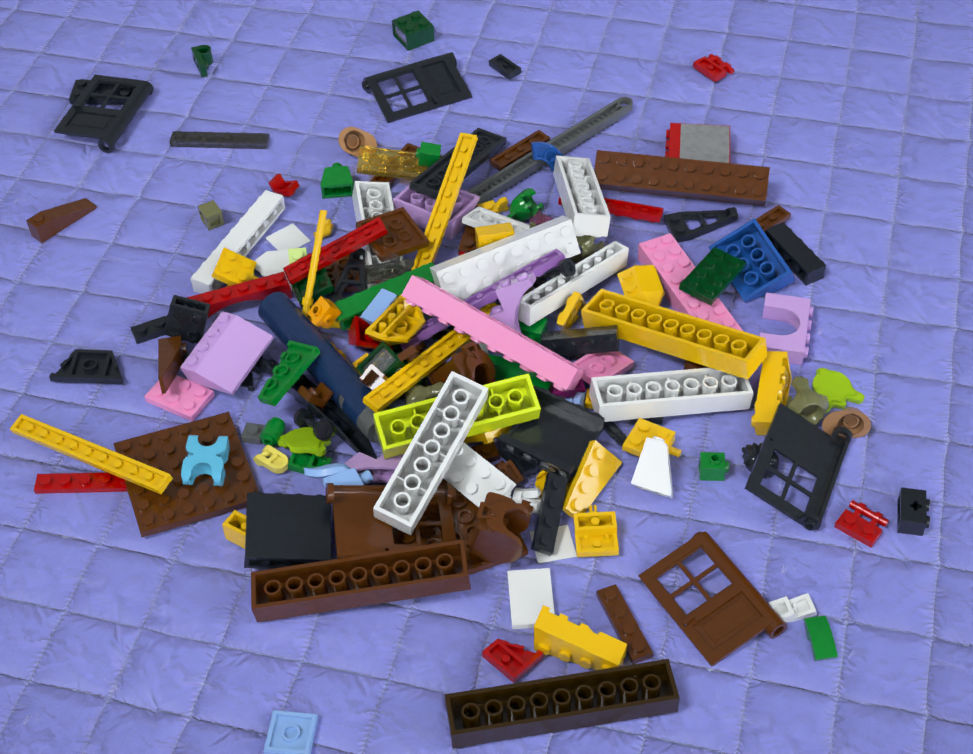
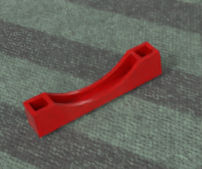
(250, 290)

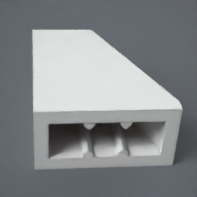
(654, 468)

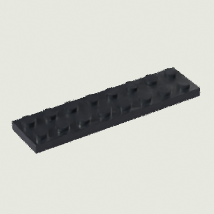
(431, 179)

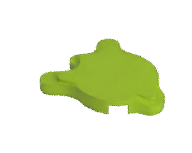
(836, 388)
(303, 441)

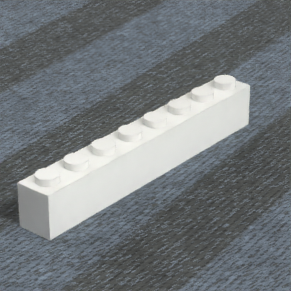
(241, 238)
(588, 273)

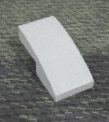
(795, 608)

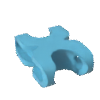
(205, 460)

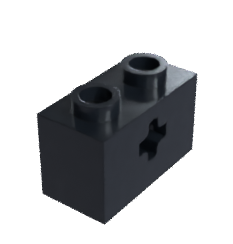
(912, 511)

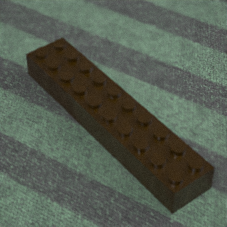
(561, 703)

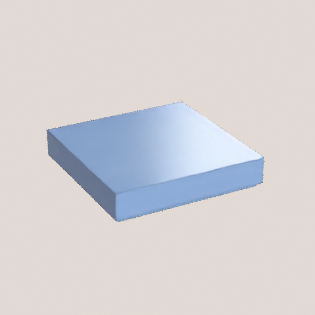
(291, 733)

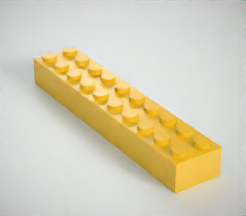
(677, 333)

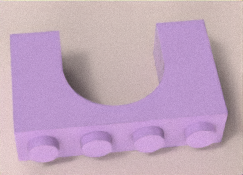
(794, 312)

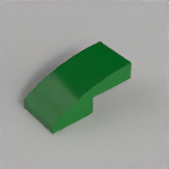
(300, 461)
(820, 637)

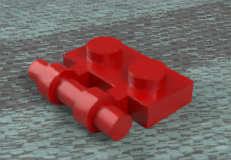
(713, 67)
(859, 528)

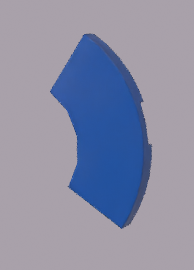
(545, 152)

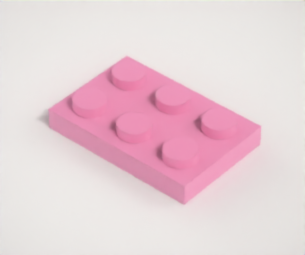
(604, 365)
(182, 398)

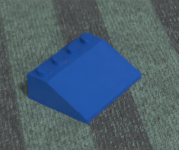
(764, 266)

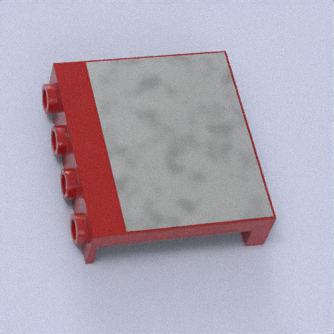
(698, 142)

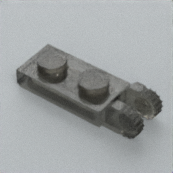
(383, 271)

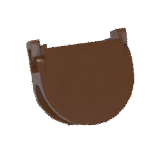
(469, 363)
(496, 528)

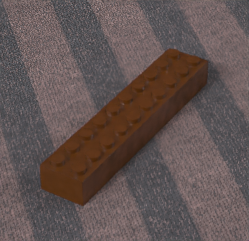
(682, 177)
(359, 581)

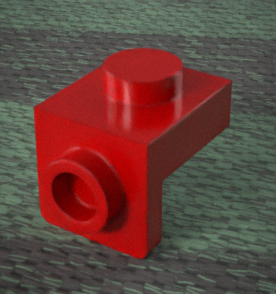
(282, 187)

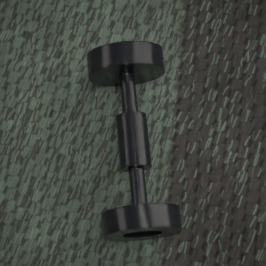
(566, 267)
(322, 429)

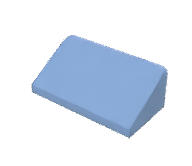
(378, 305)

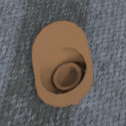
(351, 139)
(850, 418)

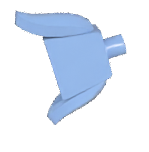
(339, 474)

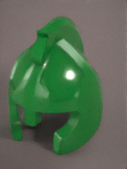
(523, 205)

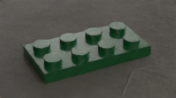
(712, 276)

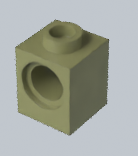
(211, 215)

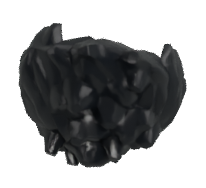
(750, 455)

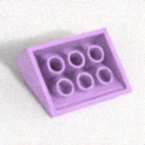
(421, 206)
(226, 353)

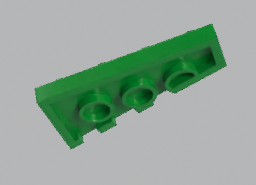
(291, 367)

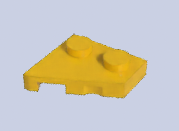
(569, 315)
(487, 437)

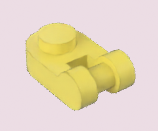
(276, 463)

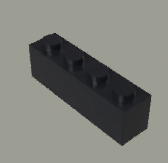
(796, 254)
(582, 340)

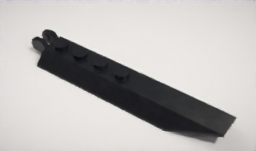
(330, 412)

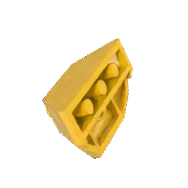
(642, 283)
(397, 323)

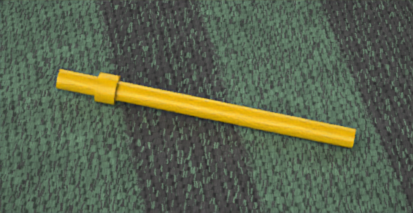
(307, 301)

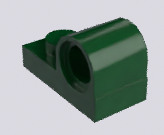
(202, 58)

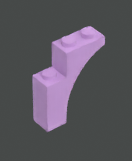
(510, 295)
(380, 468)

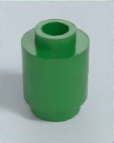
(272, 431)

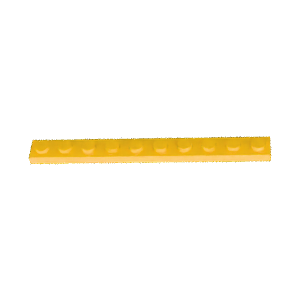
(446, 198)
(418, 368)
(92, 454)

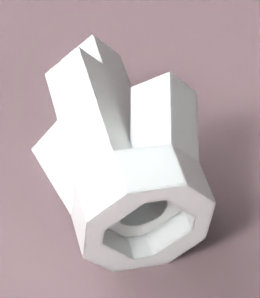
(531, 495)

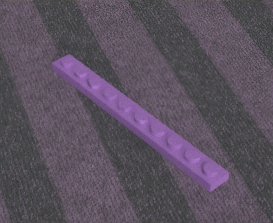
(488, 294)

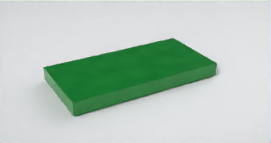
(505, 369)

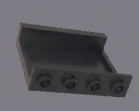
(556, 438)
(286, 530)

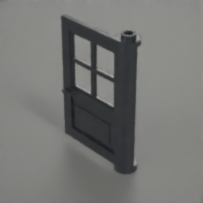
(436, 78)
(101, 121)
(807, 448)

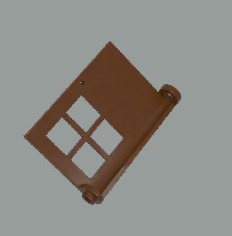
(361, 533)
(726, 618)

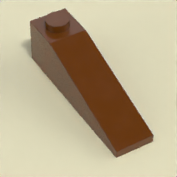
(53, 220)
(169, 360)

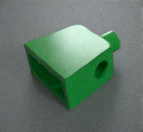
(336, 182)

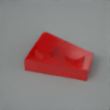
(511, 658)

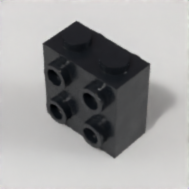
(187, 319)

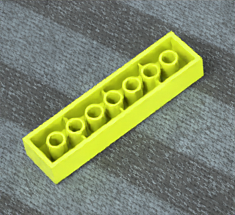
(507, 404)

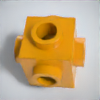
(324, 312)

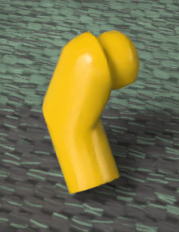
(327, 229)

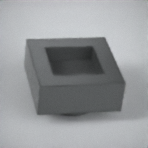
(252, 433)

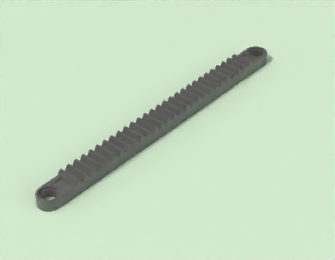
(563, 142)

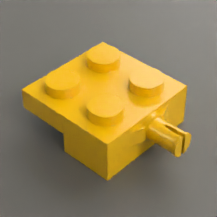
(234, 268)
(636, 439)
(595, 533)

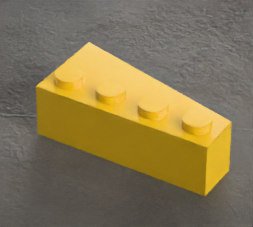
(772, 389)
(576, 643)

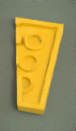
(591, 477)

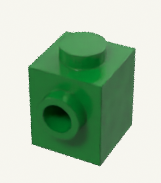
(428, 154)
(712, 466)

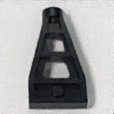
(678, 228)
(355, 262)

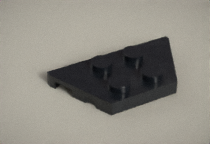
(89, 367)

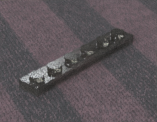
(219, 140)

